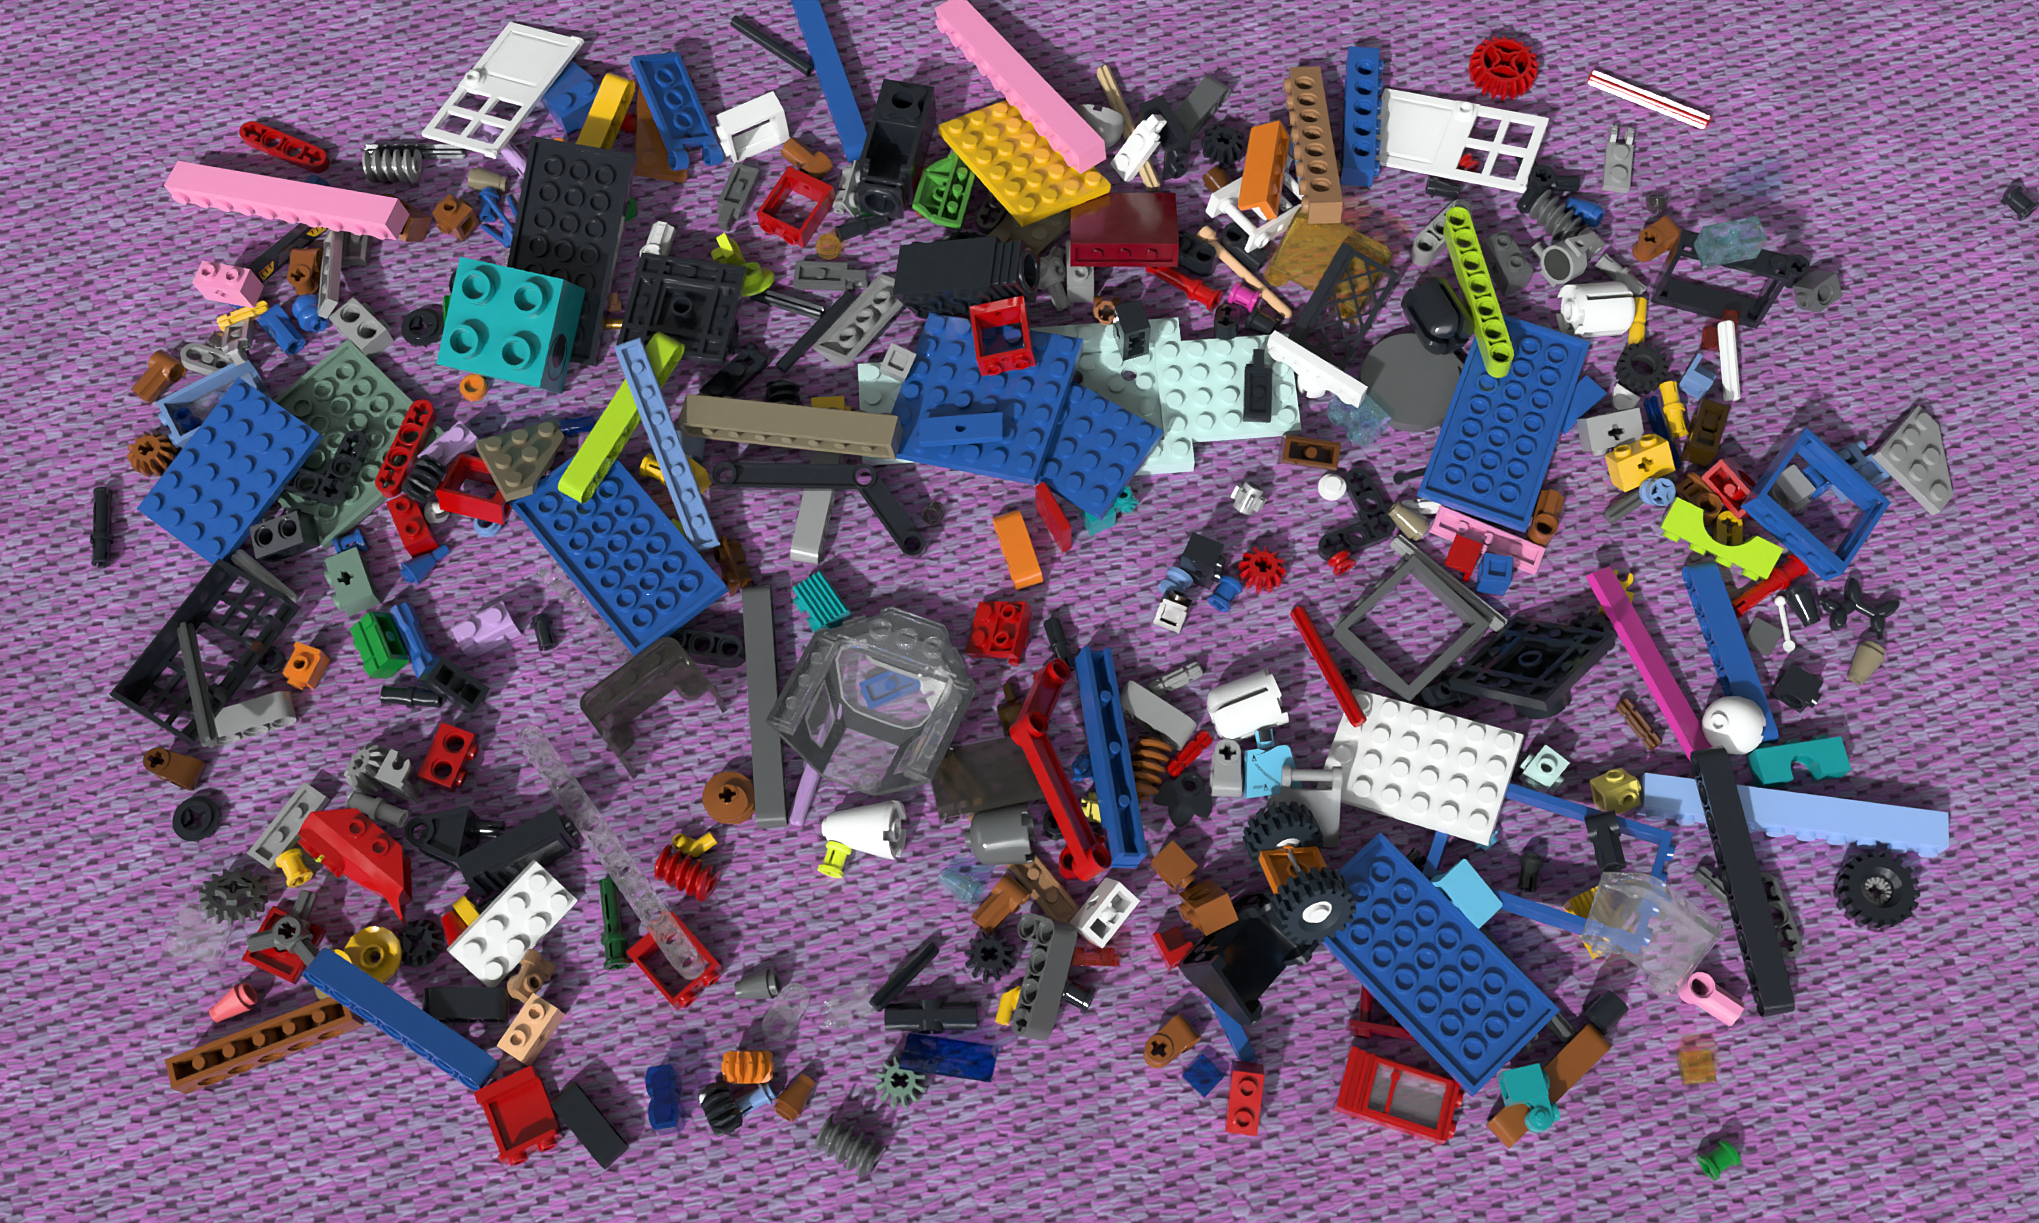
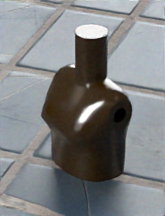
(1009, 709)

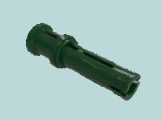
(614, 937)

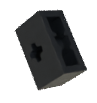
(1131, 329)
(1203, 560)
(453, 684)

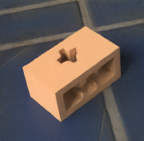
(531, 1029)

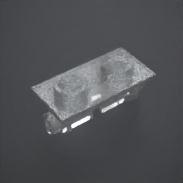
(839, 1008)

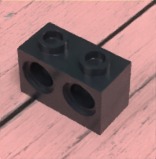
(286, 538)

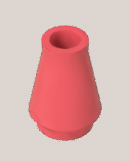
(235, 1002)

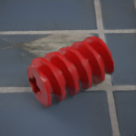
(684, 874)

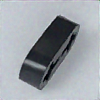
(1226, 321)

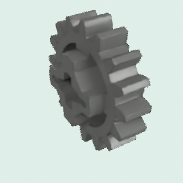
(233, 896)

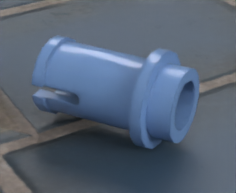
(755, 1099)

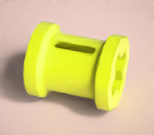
(834, 859)

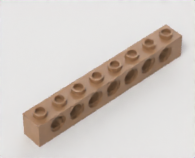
(1313, 145)

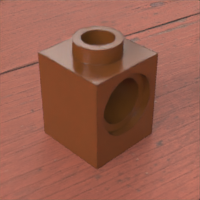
(1174, 867)

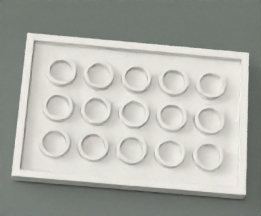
(1424, 766)

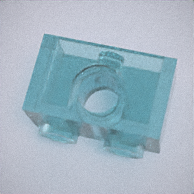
(1730, 241)

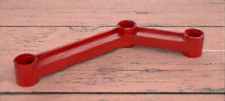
(1031, 734)

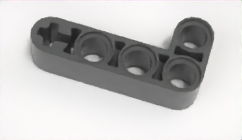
(1044, 974)

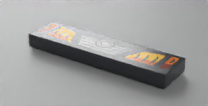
(279, 253)

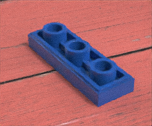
(948, 429)

